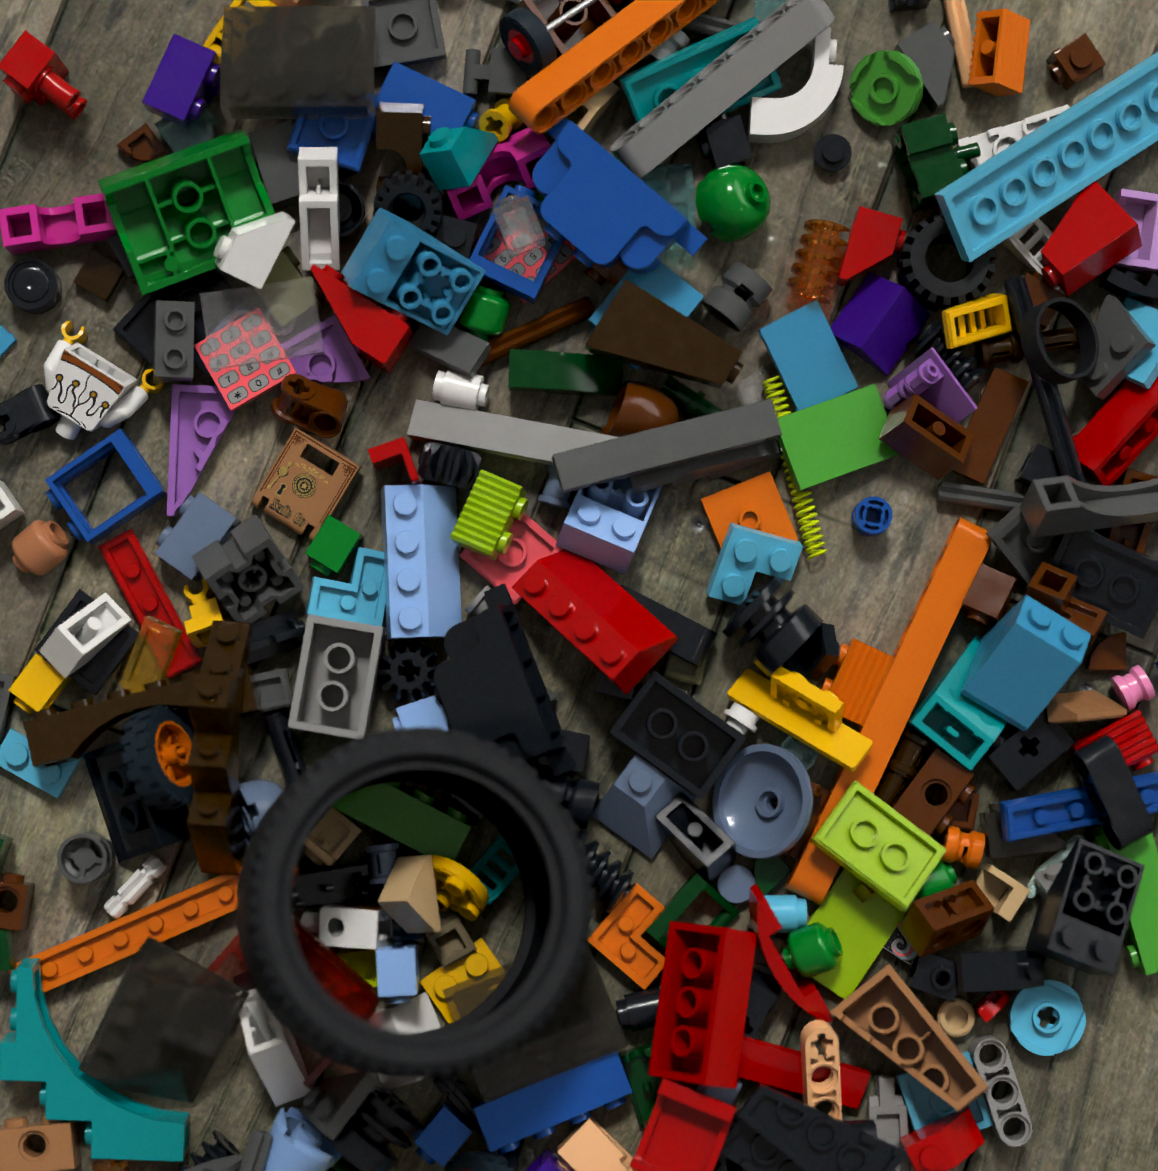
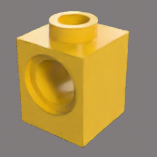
(38, 685)

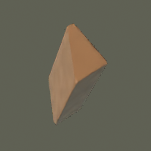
(1082, 707)

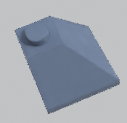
(635, 801)

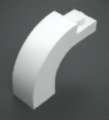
(788, 117)

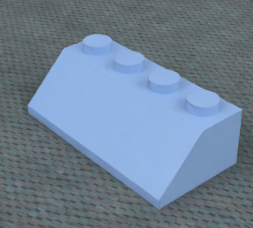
(420, 561)

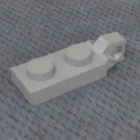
(888, 1114)

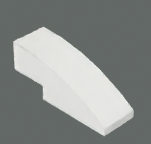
(319, 207)

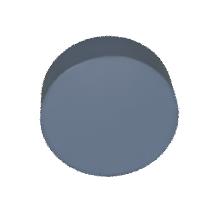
(735, 883)

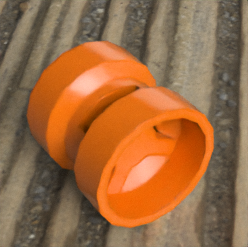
(963, 847)

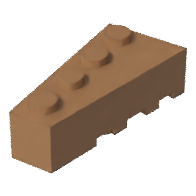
(902, 1029)

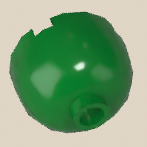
(733, 202)

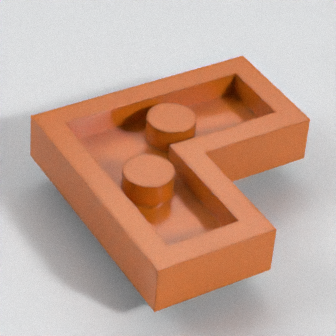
(621, 941)

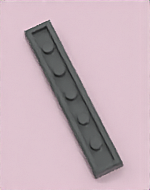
(666, 446)

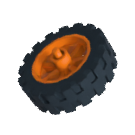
(157, 756)

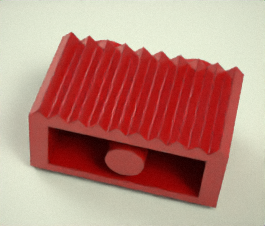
(1130, 735)

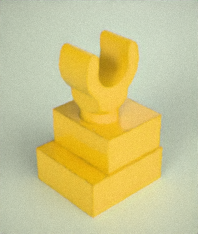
(203, 612)

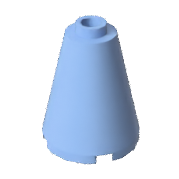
(298, 1145)

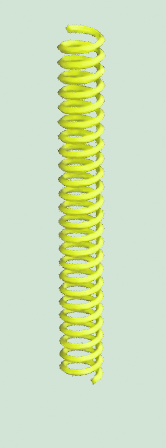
(801, 502)

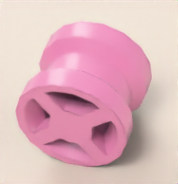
(1132, 687)

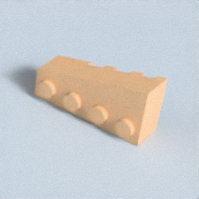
(592, 1149)

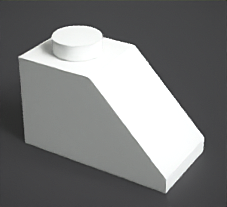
(253, 248)
(84, 635)

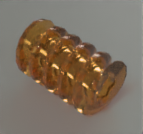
(816, 259)

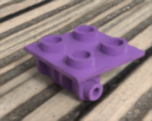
(934, 383)

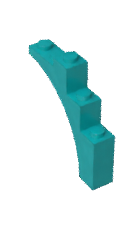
(38, 1053)

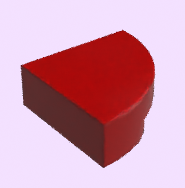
(991, 1004)

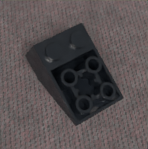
(1087, 909)

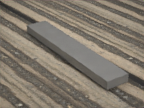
(495, 433)

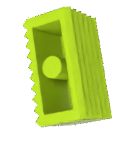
(489, 515)

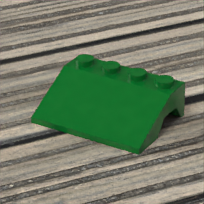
(182, 205)

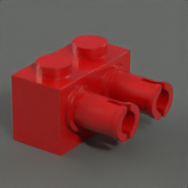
(38, 74)

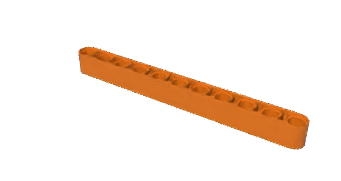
(900, 691)

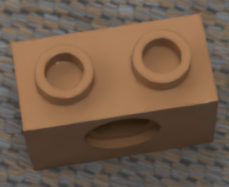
(61, 1148)

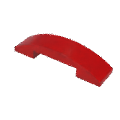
(765, 924)

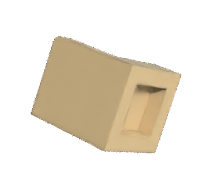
(1002, 891)

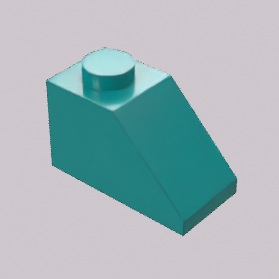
(456, 155)

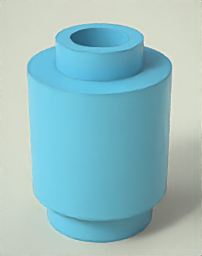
(789, 911)

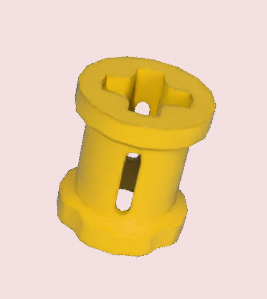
(499, 120)

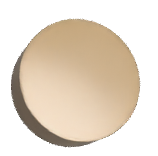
(955, 1017)

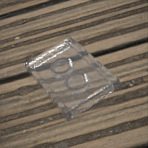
(262, 323)

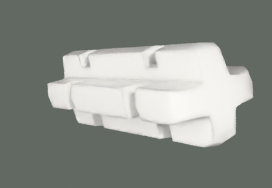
(135, 886)

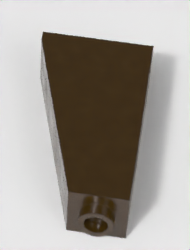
(659, 338)

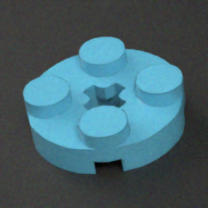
(1053, 1037)

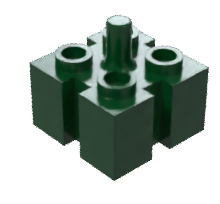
(929, 160)

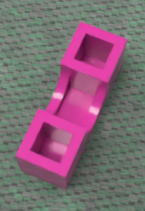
(507, 162)
(40, 228)

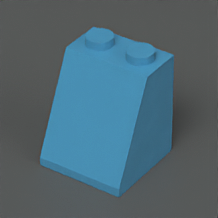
(1024, 662)

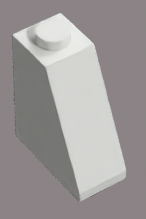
(273, 1051)

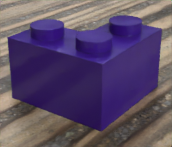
(183, 82)

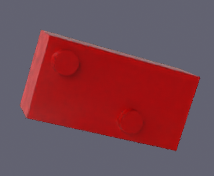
(702, 1004)

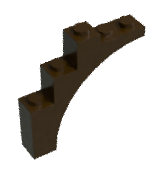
(214, 753)

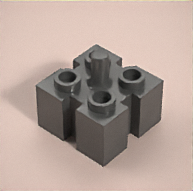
(248, 571)

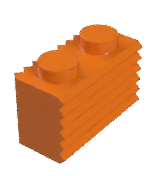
(999, 52)
(858, 679)

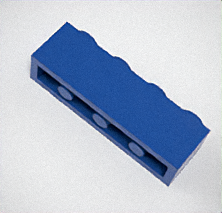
(552, 1101)

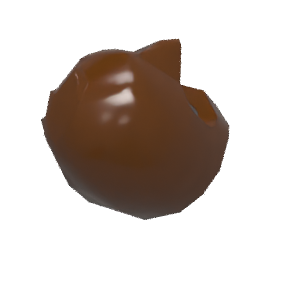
(639, 409)

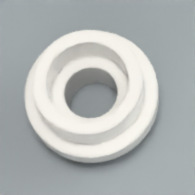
(741, 718)

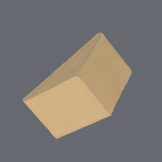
(412, 895)

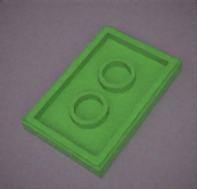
(834, 437)

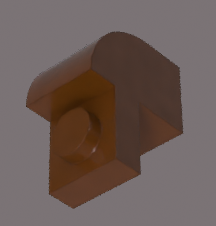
(1055, 591)

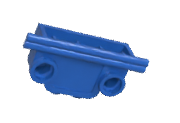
(605, 206)

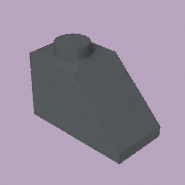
(933, 54)

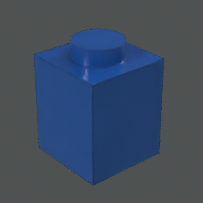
(443, 1135)

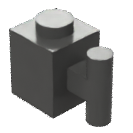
(502, 74)

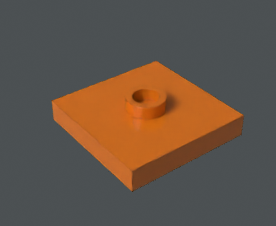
(749, 504)

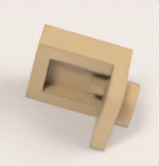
(330, 838)

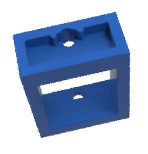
(504, 277)
(141, 470)

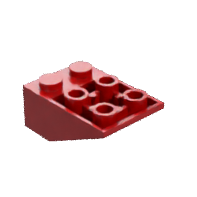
(374, 332)

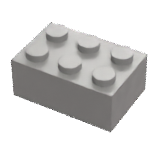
(336, 677)

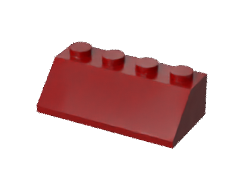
(595, 616)

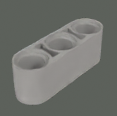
(1012, 1104)

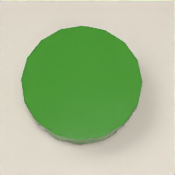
(886, 87)

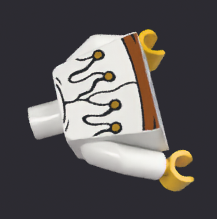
(89, 388)

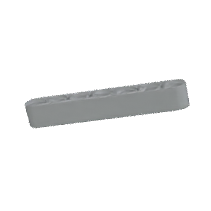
(720, 84)

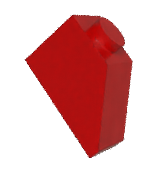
(870, 243)
(943, 1142)

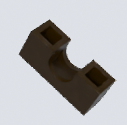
(403, 130)

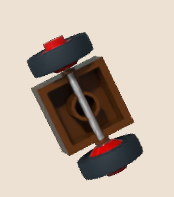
(546, 29)

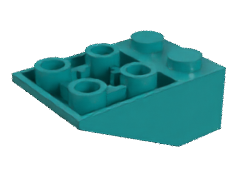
(954, 721)

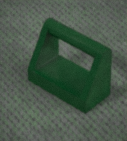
(682, 900)

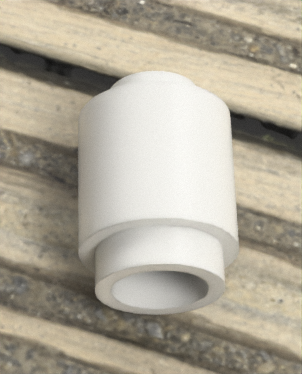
(459, 390)

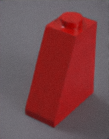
(1088, 240)

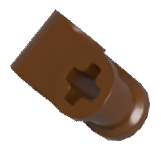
(313, 406)

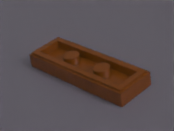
(991, 422)

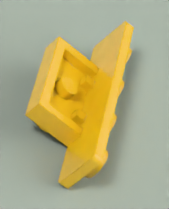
(803, 713)

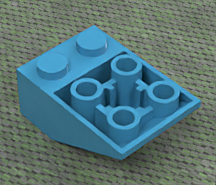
(412, 272)

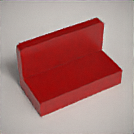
(394, 453)

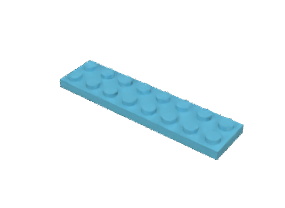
(1053, 162)

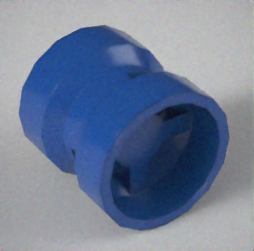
(866, 520)

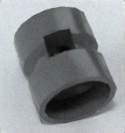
(727, 305)
(86, 857)

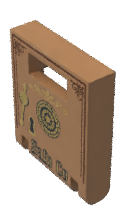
(302, 491)

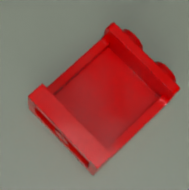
(683, 1131)

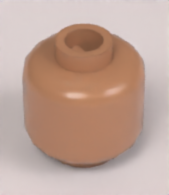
(40, 547)

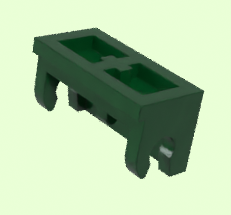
(644, 1086)

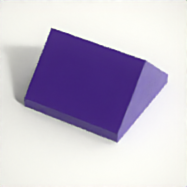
(879, 322)

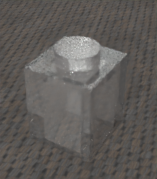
(518, 225)

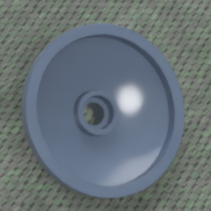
(747, 795)

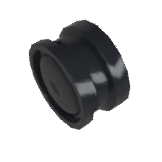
(33, 285)

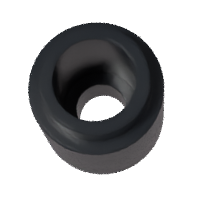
(638, 1009)

